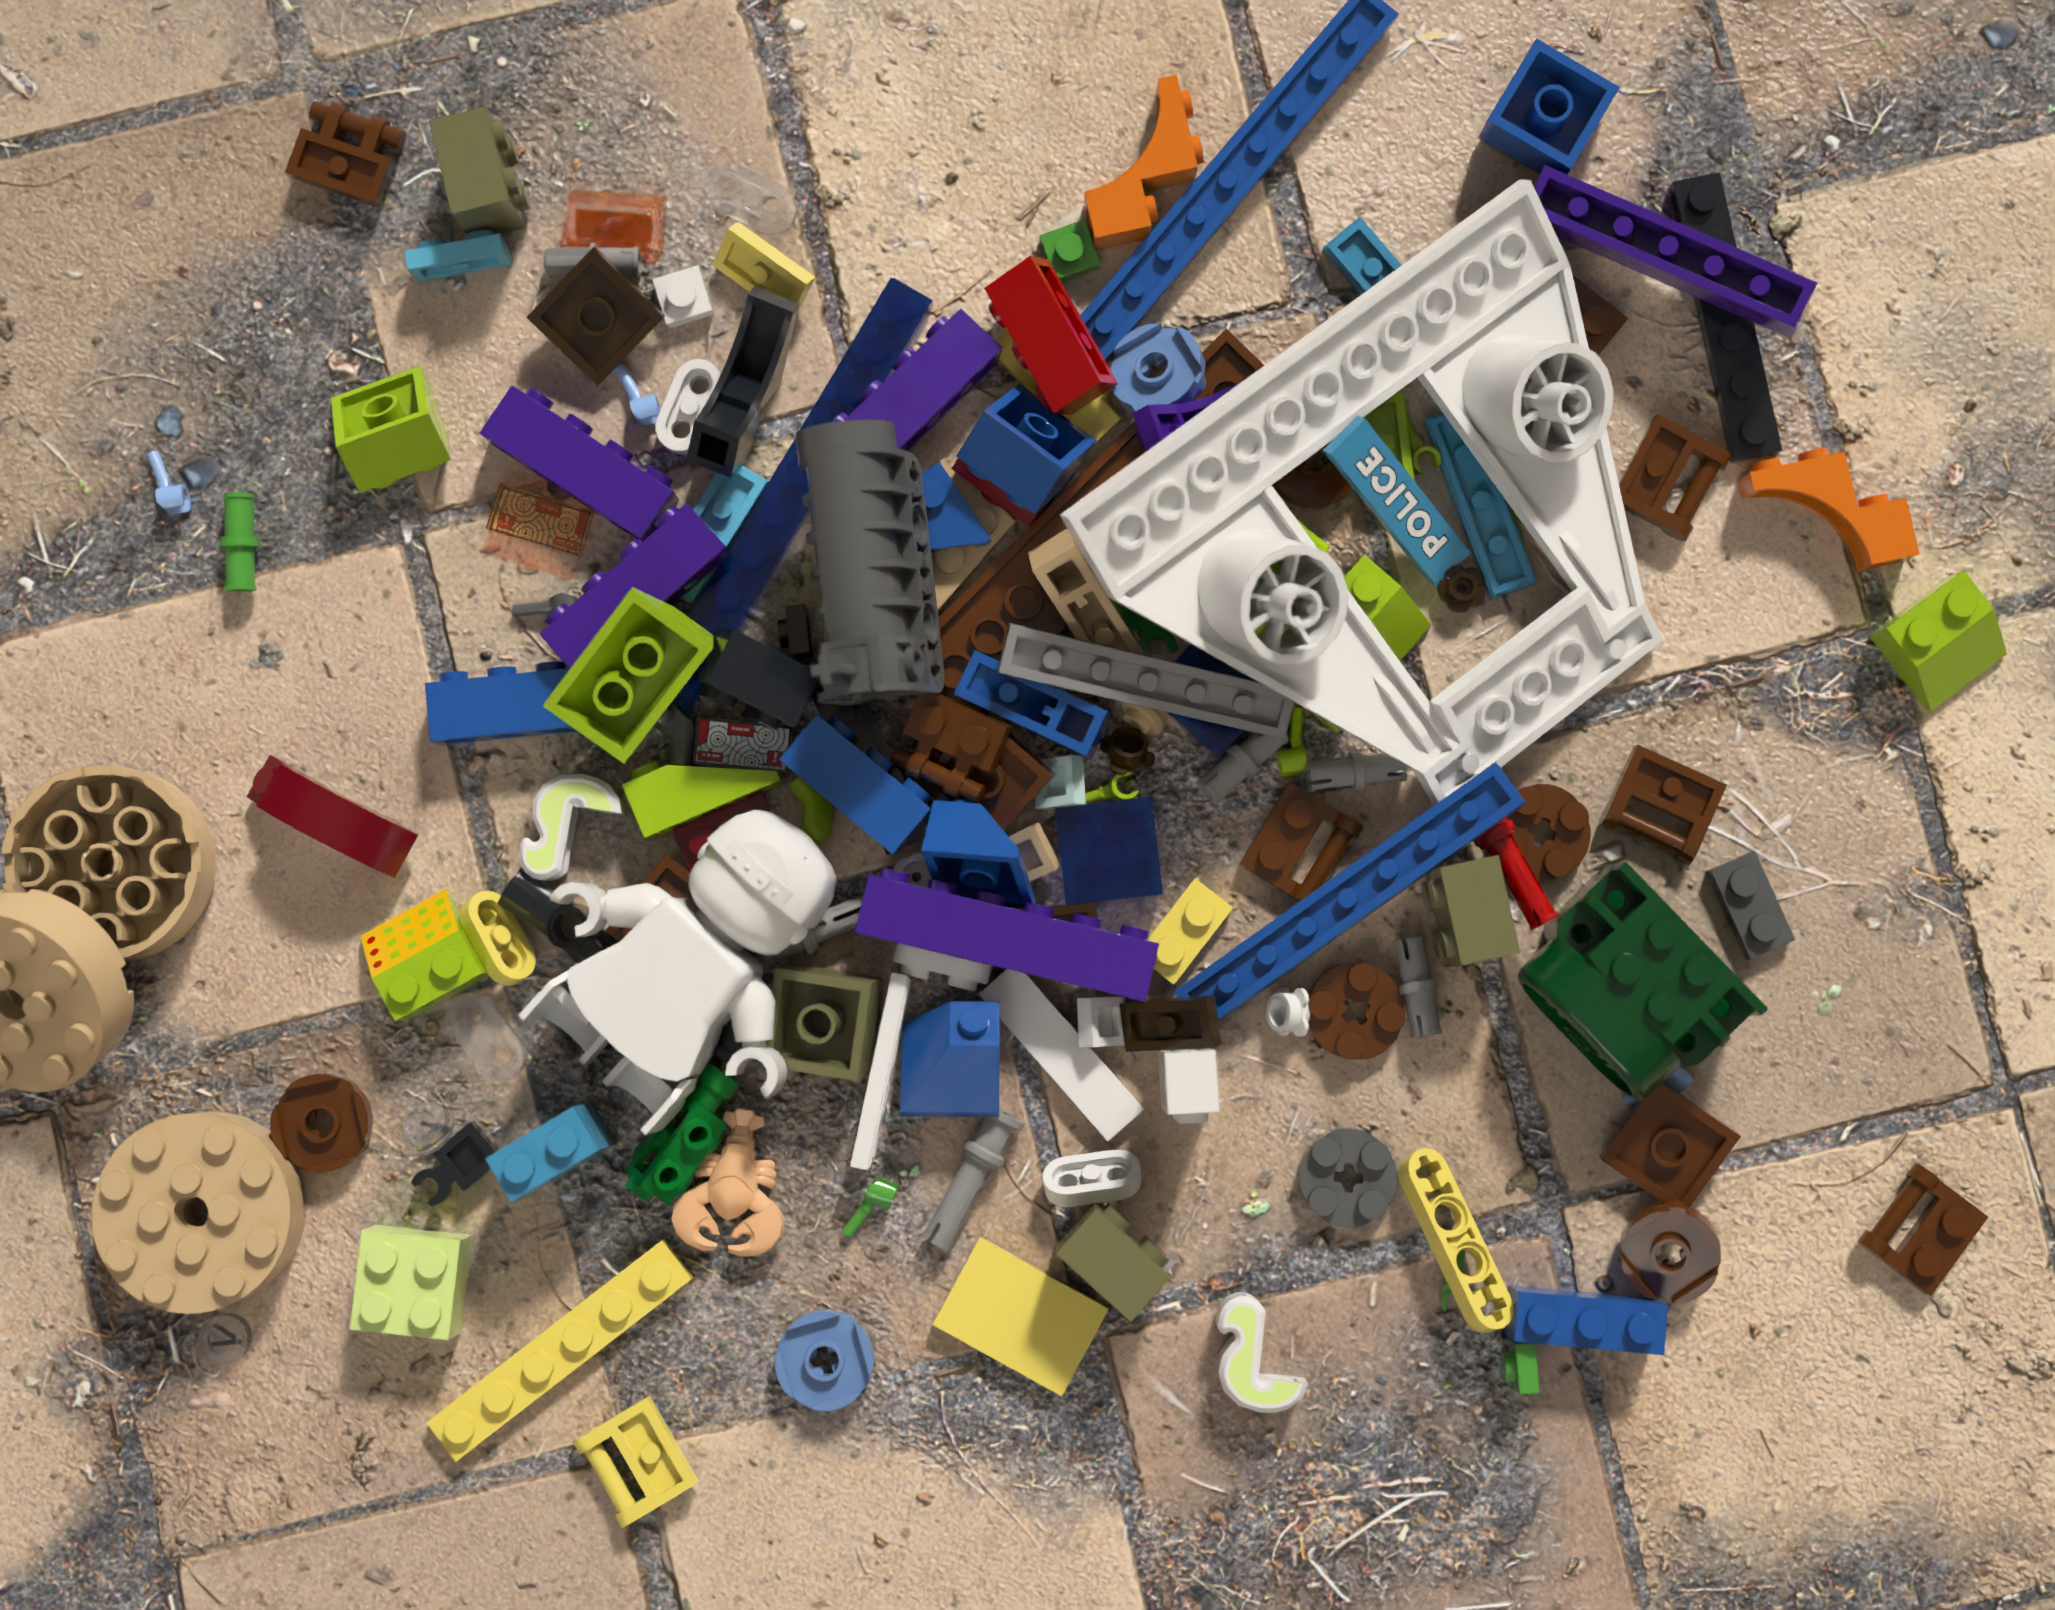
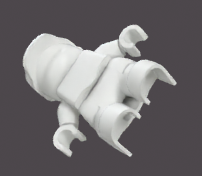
(686, 965)

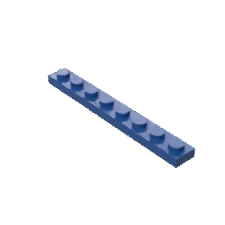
(1357, 891)

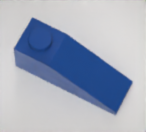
(1034, 706)

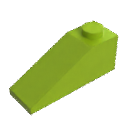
(680, 794)

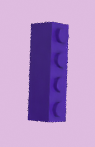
(930, 379)
(579, 464)
(662, 565)

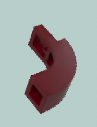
(331, 817)

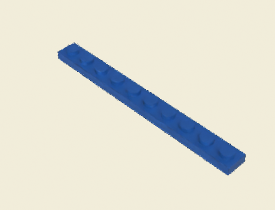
(1236, 171)

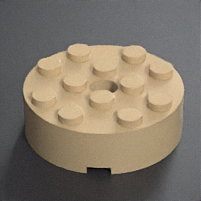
(157, 845)
(58, 992)
(149, 1222)

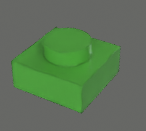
(1070, 250)
(1520, 1367)

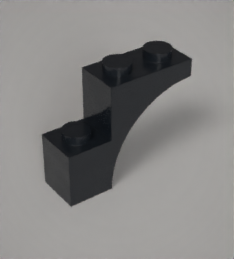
(750, 377)

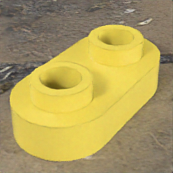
(498, 939)

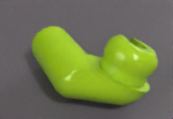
(817, 812)

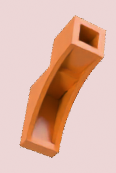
(1120, 209)
(1875, 532)

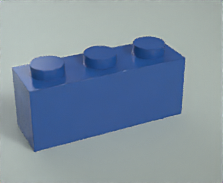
(493, 706)
(858, 783)
(1587, 1320)

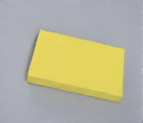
(1020, 1316)

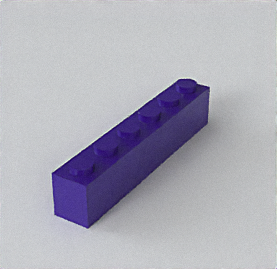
(1674, 253)
(1006, 936)

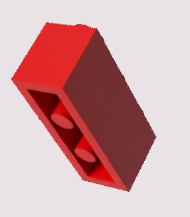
(1049, 336)

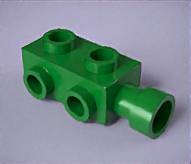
(684, 1144)

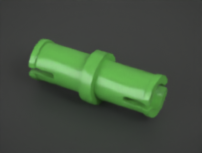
(239, 542)

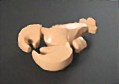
(732, 1192)

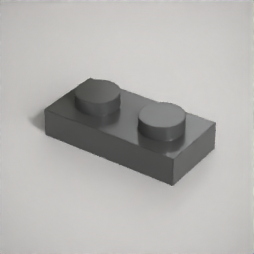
(1750, 905)

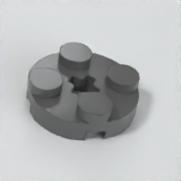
(1369, 1158)

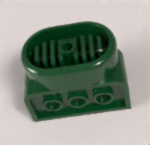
(1634, 983)

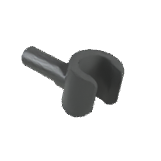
(543, 607)

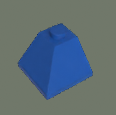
(974, 853)
(952, 1061)

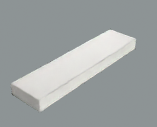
(1057, 1050)
(881, 1071)

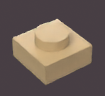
(1035, 851)

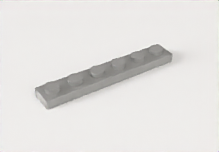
(1144, 681)

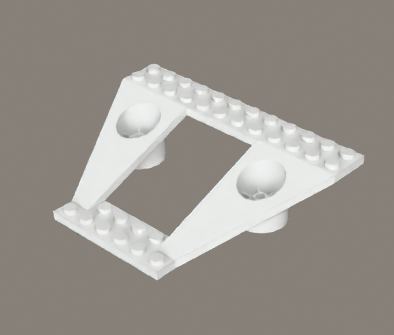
(1472, 320)

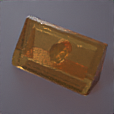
(616, 220)

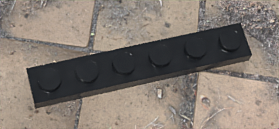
(1728, 338)

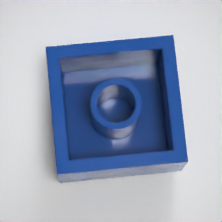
(1548, 110)
(1025, 449)

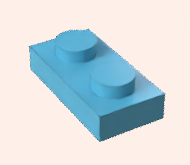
(440, 259)

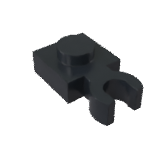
(461, 1162)

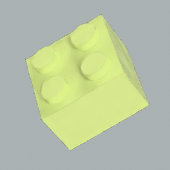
(411, 1282)

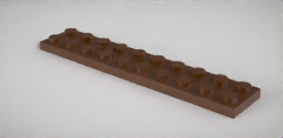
(1009, 587)

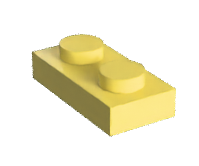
(758, 264)
(1187, 929)

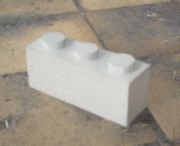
(1188, 1084)

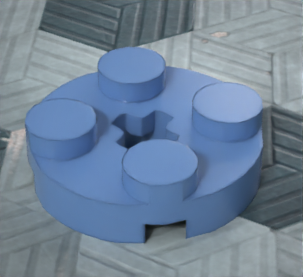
(1163, 346)
(810, 1384)

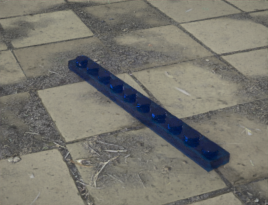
(780, 507)

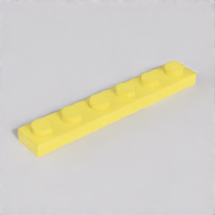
(559, 1350)

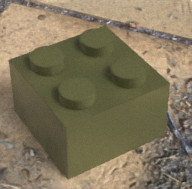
(479, 172)
(1470, 912)
(825, 1020)
(1113, 1260)

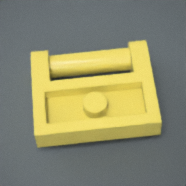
(649, 1453)

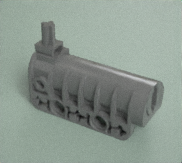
(870, 564)

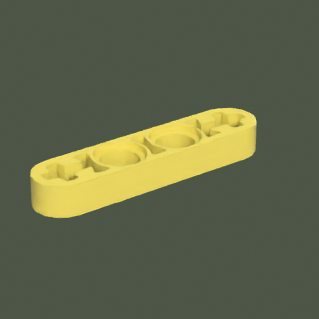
(1447, 1243)

